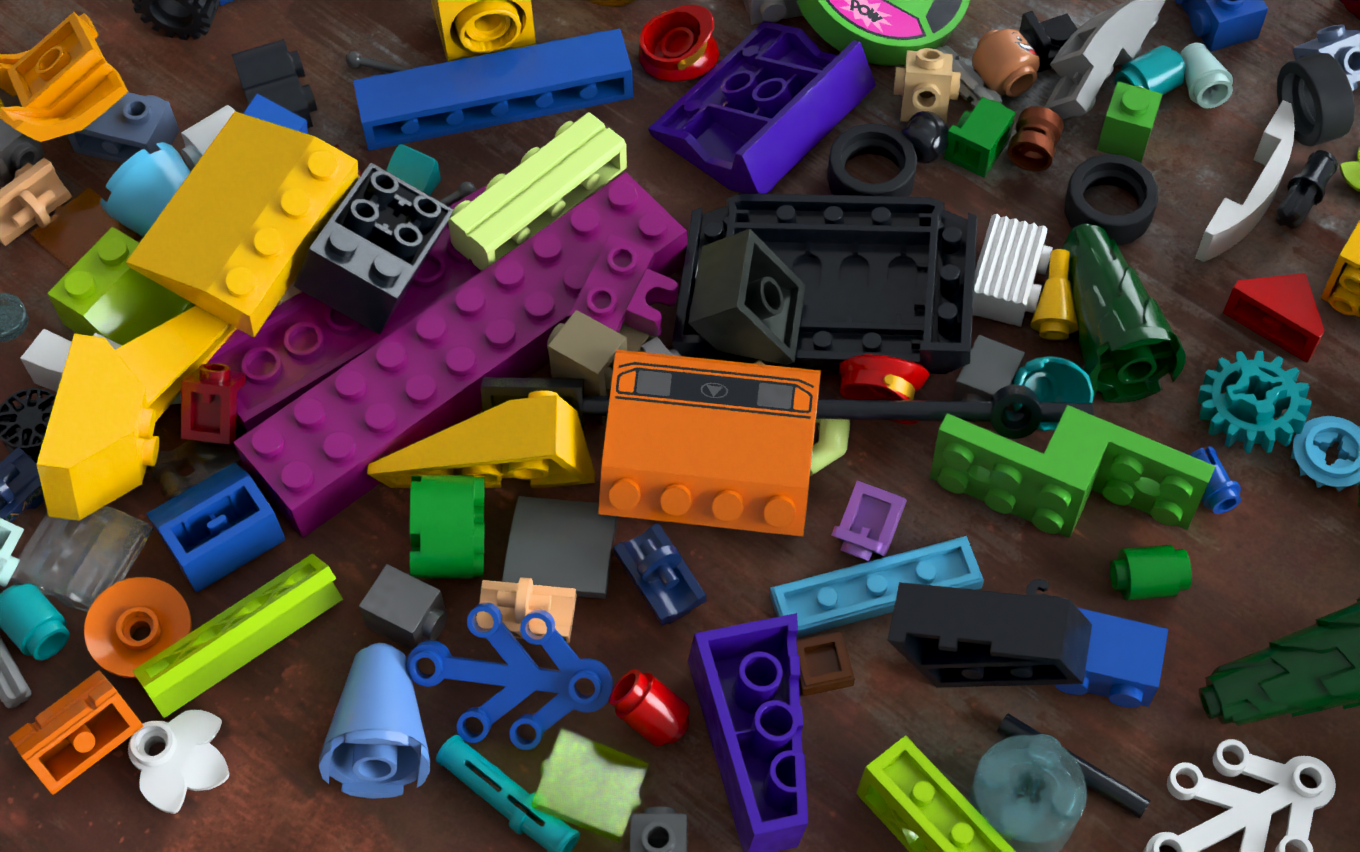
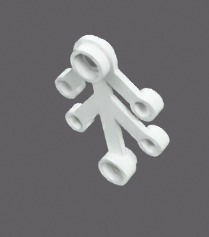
(1246, 808)

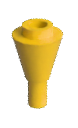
(1055, 310)

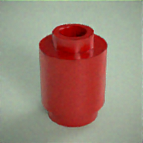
(650, 708)

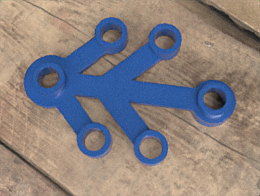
(518, 675)

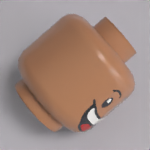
(1006, 62)

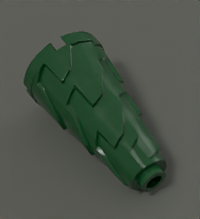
(1120, 327)
(1293, 675)

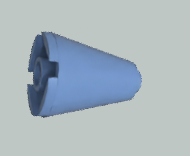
(376, 729)

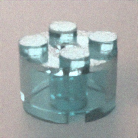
(1041, 772)

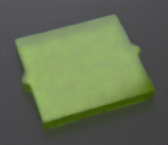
(590, 785)

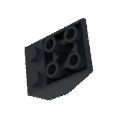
(373, 248)

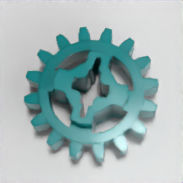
(1253, 402)

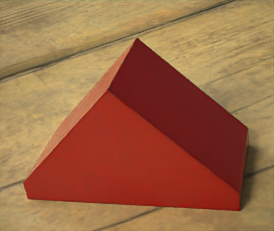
(1280, 311)

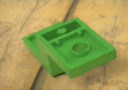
(1079, 458)

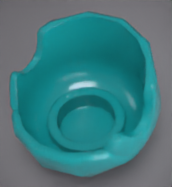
(1054, 381)

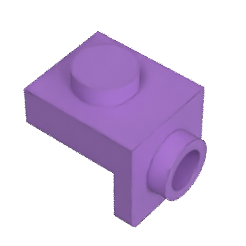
(869, 521)

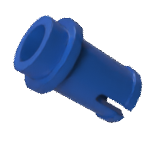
(1221, 492)

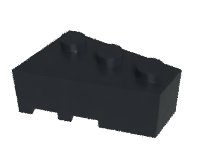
(989, 637)

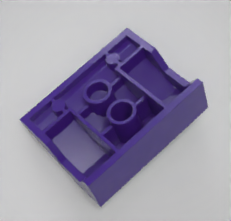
(764, 107)

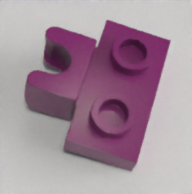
(624, 287)

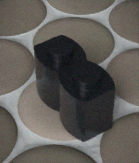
(275, 75)

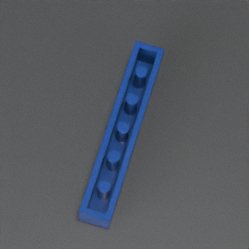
(494, 89)

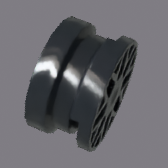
(21, 423)

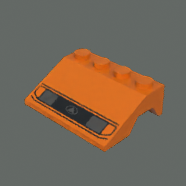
(709, 442)

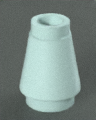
(1206, 77)

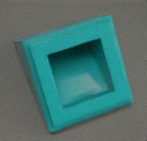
(415, 169)

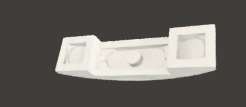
(1234, 220)

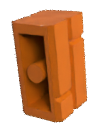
(75, 732)

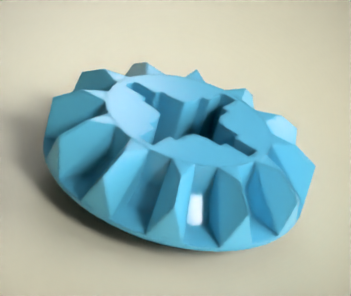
(1316, 439)

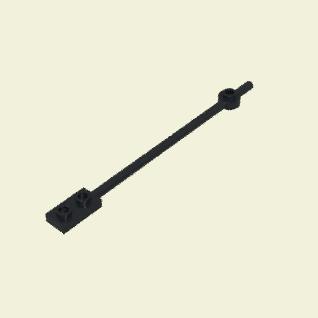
(1006, 423)

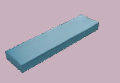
(872, 587)

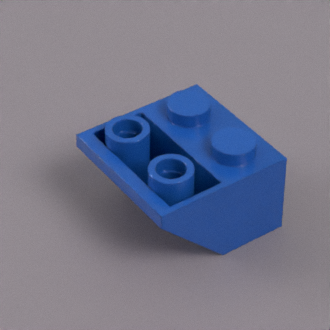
(217, 526)

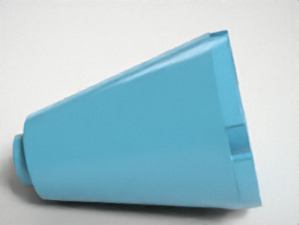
(144, 187)

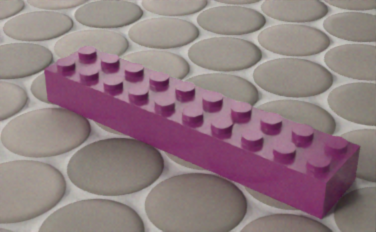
(432, 368)

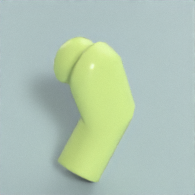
(831, 443)

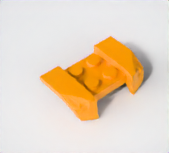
(60, 82)

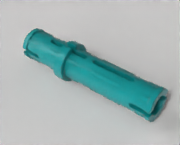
(461, 759)

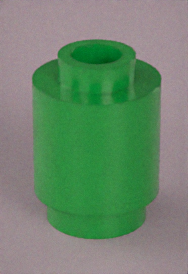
(1151, 572)

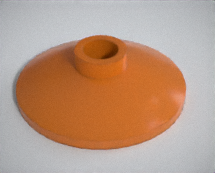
(126, 608)

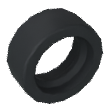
(1318, 96)
(876, 140)
(1119, 172)

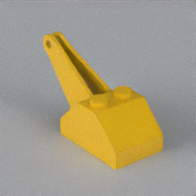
(109, 409)

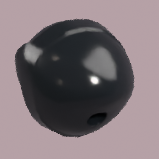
(928, 135)

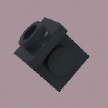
(1046, 36)

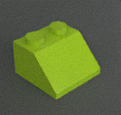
(110, 297)

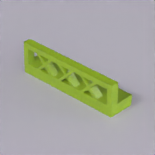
(238, 635)
(923, 805)

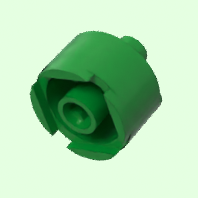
(447, 526)

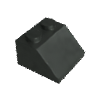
(747, 300)

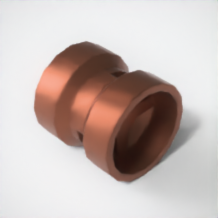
(1035, 139)

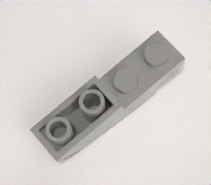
(1095, 49)

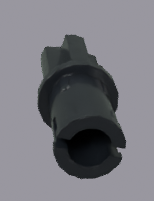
(1306, 189)

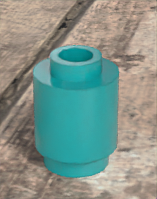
(1156, 70)
(32, 621)

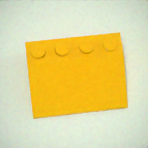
(245, 219)

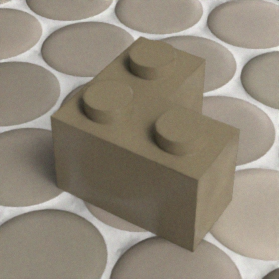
(587, 352)

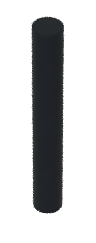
(1095, 778)

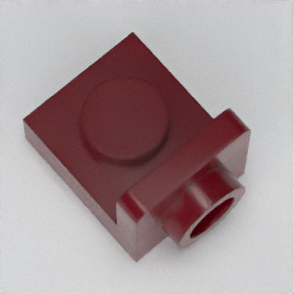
(210, 403)

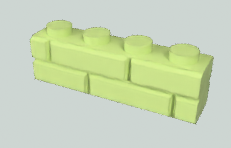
(537, 190)

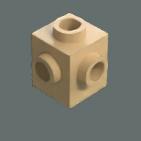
(926, 83)

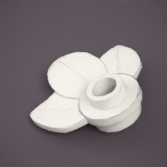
(184, 763)

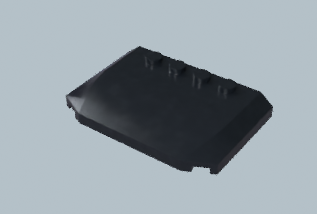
(875, 270)

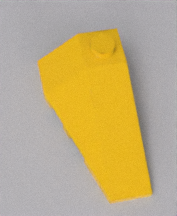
(518, 439)

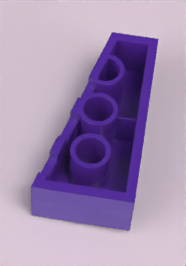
(755, 725)

